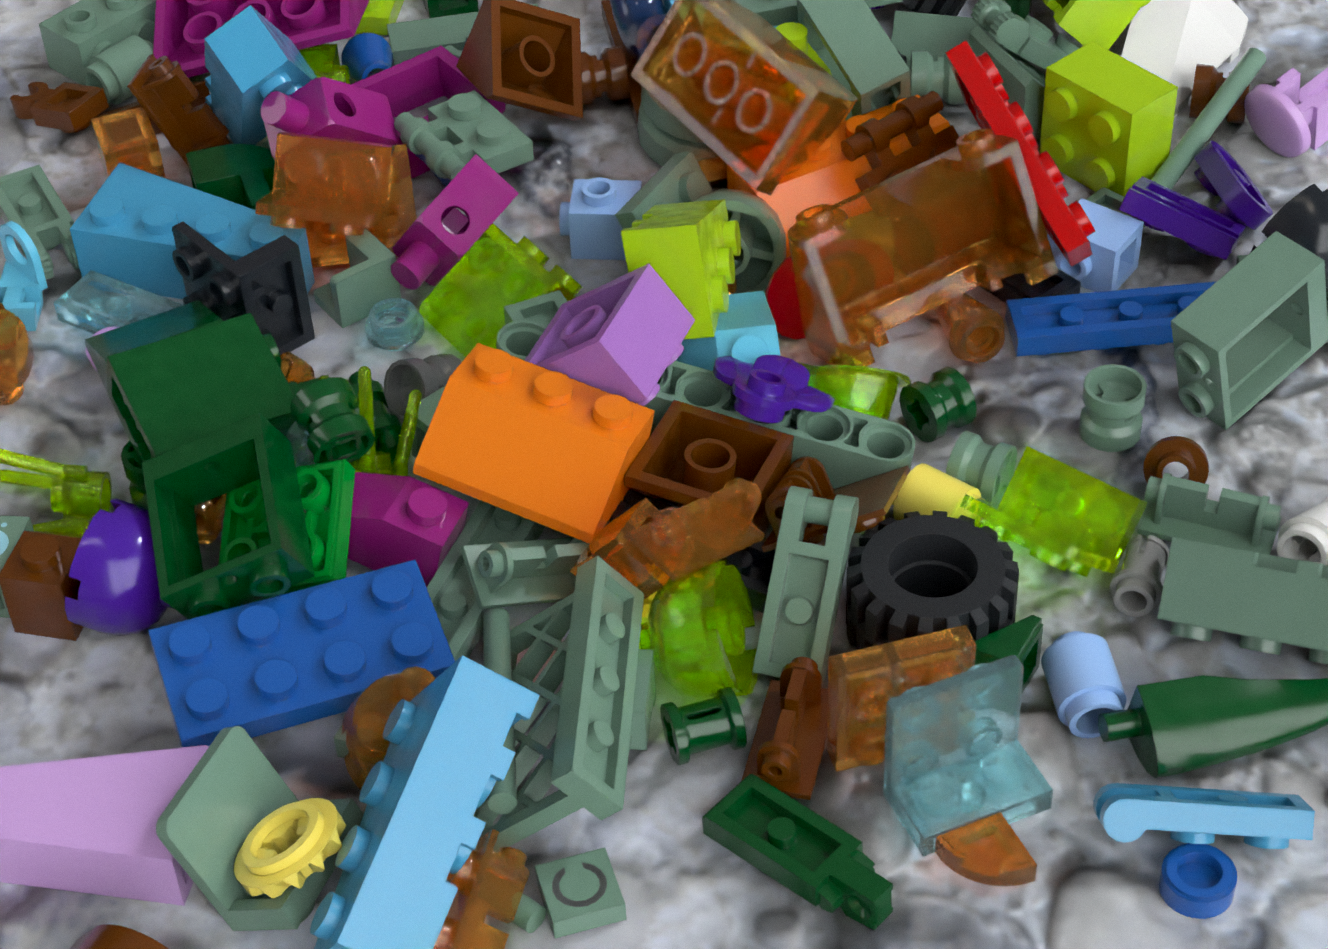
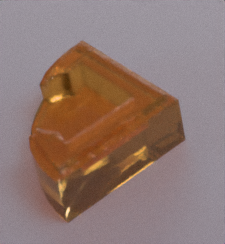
(987, 853)

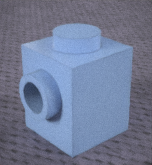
(592, 218)
(1113, 247)

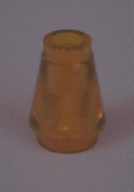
(971, 326)

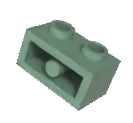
(92, 27)

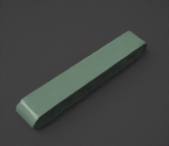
(843, 440)

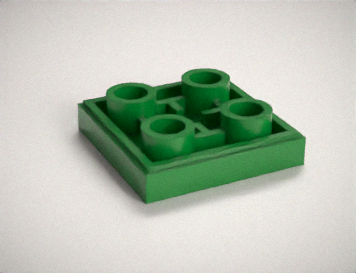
(327, 510)

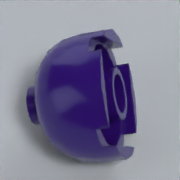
(116, 573)

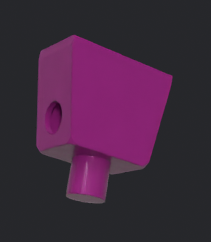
(329, 110)
(443, 232)

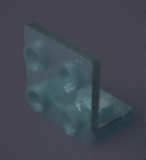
(959, 753)

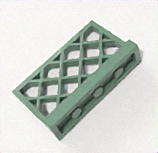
(586, 714)

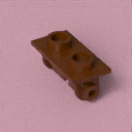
(166, 97)
(791, 730)

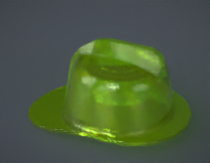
(858, 387)

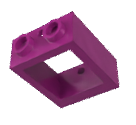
(418, 83)

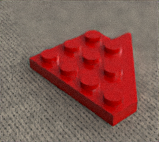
(989, 105)

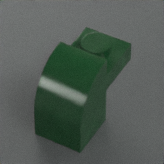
(233, 172)

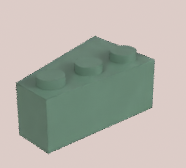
(1246, 594)

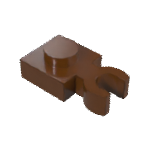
(62, 108)

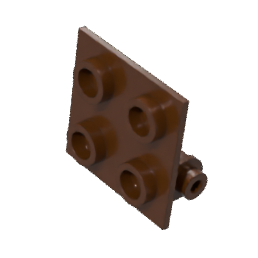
(874, 496)

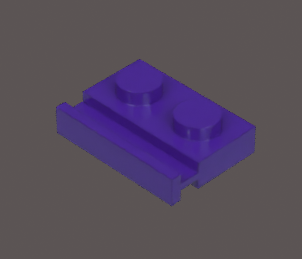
(1183, 218)

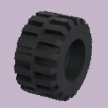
(928, 579)

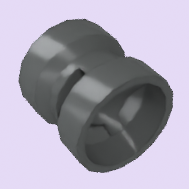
(414, 373)

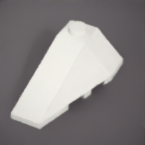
(1179, 34)

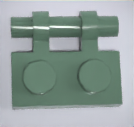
(459, 131)

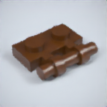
(911, 118)

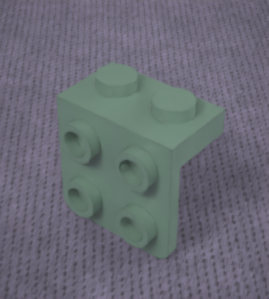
(214, 815)

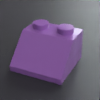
(617, 336)

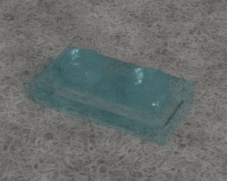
(107, 302)

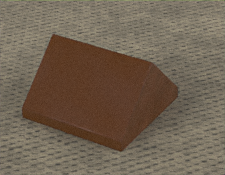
(526, 58)

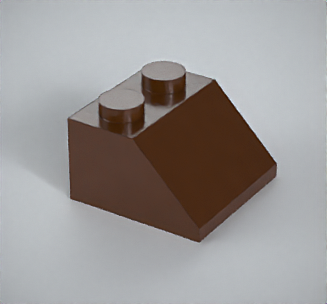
(702, 450)

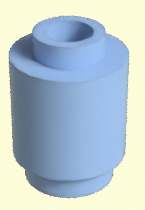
(1082, 681)

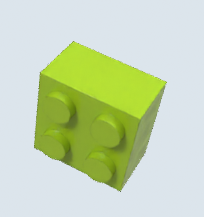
(1106, 119)

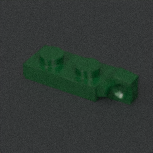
(799, 850)

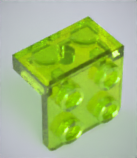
(491, 275)
(1061, 515)

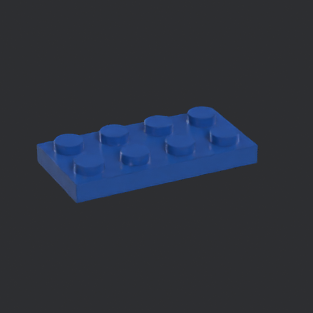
(297, 653)

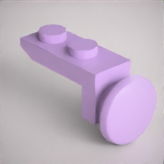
(1290, 116)

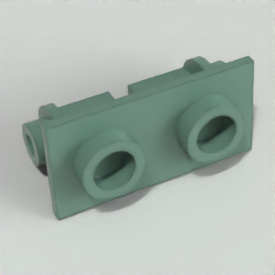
(1182, 511)
(522, 571)

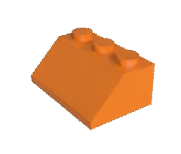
(533, 442)

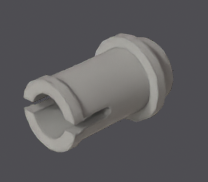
(1138, 584)

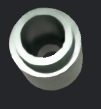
(116, 67)

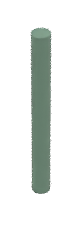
(1210, 118)
(498, 659)

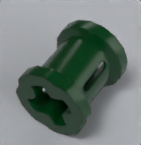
(703, 725)

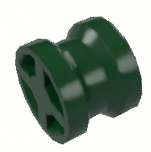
(938, 404)

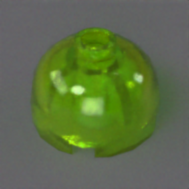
(700, 633)

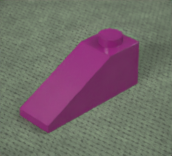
(403, 521)

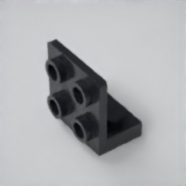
(261, 283)

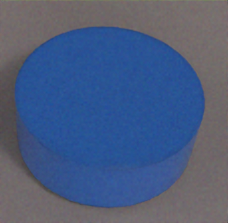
(1198, 880)

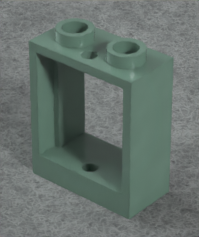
(856, 51)
(1250, 330)

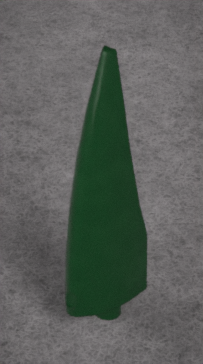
(1214, 719)

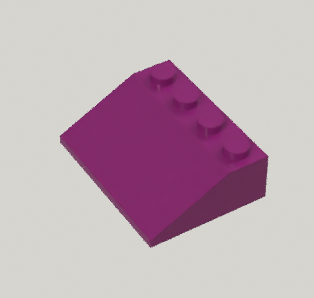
(308, 23)

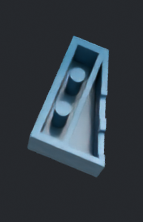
(245, 65)

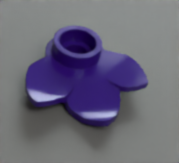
(770, 387)

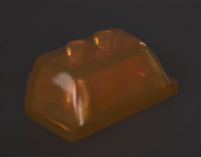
(742, 89)

